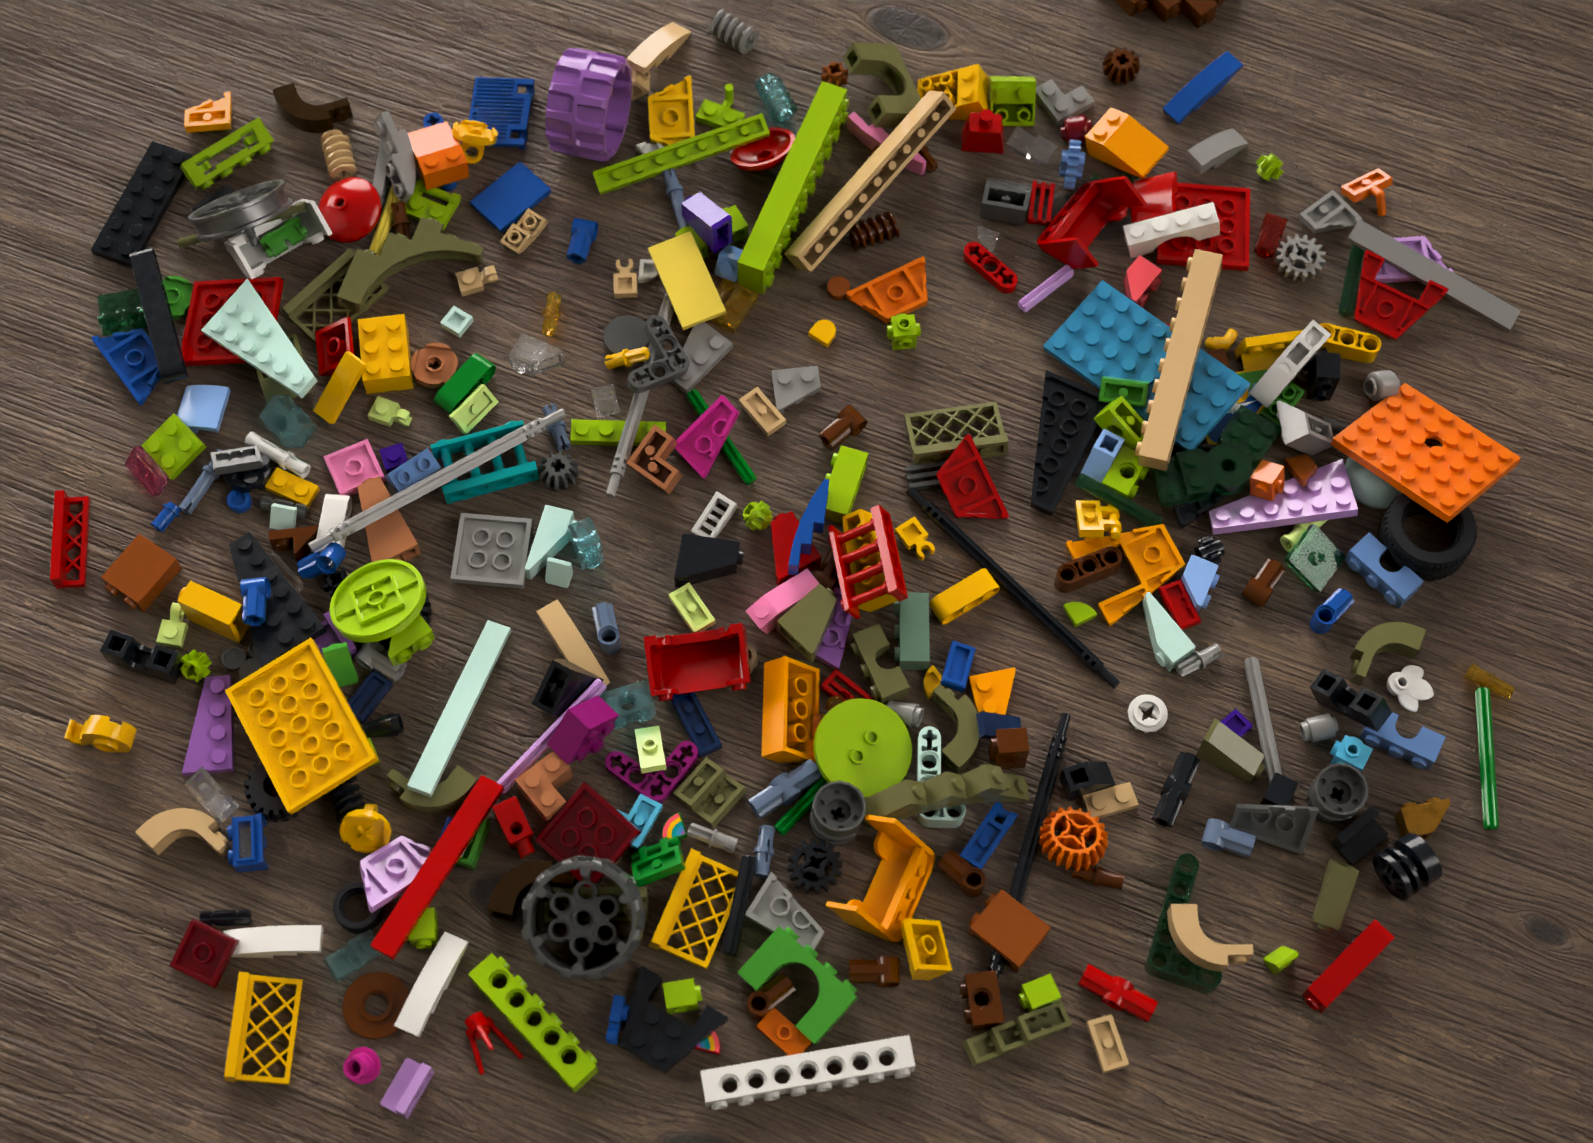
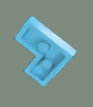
(643, 817)

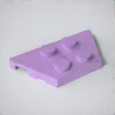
(1420, 244)
(391, 870)

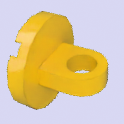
(474, 135)
(365, 829)

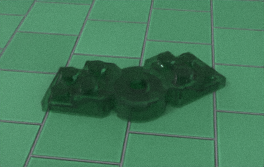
(1196, 474)

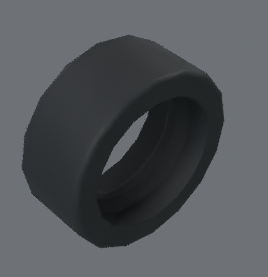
(338, 906)

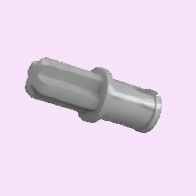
(1199, 660)
(712, 837)

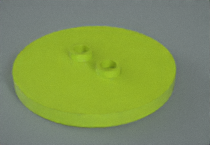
(378, 600)
(863, 746)

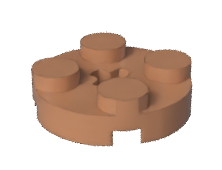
(427, 356)

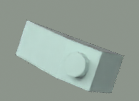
(549, 538)
(1167, 638)

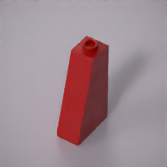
(1347, 966)

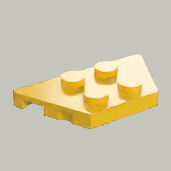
(671, 114)

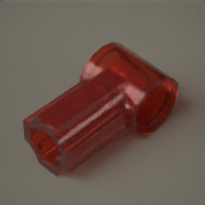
(1271, 231)

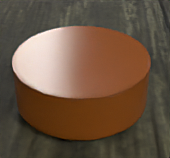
(838, 287)

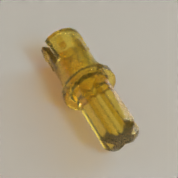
(551, 314)
(1490, 681)

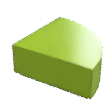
(1079, 612)

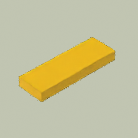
(340, 387)

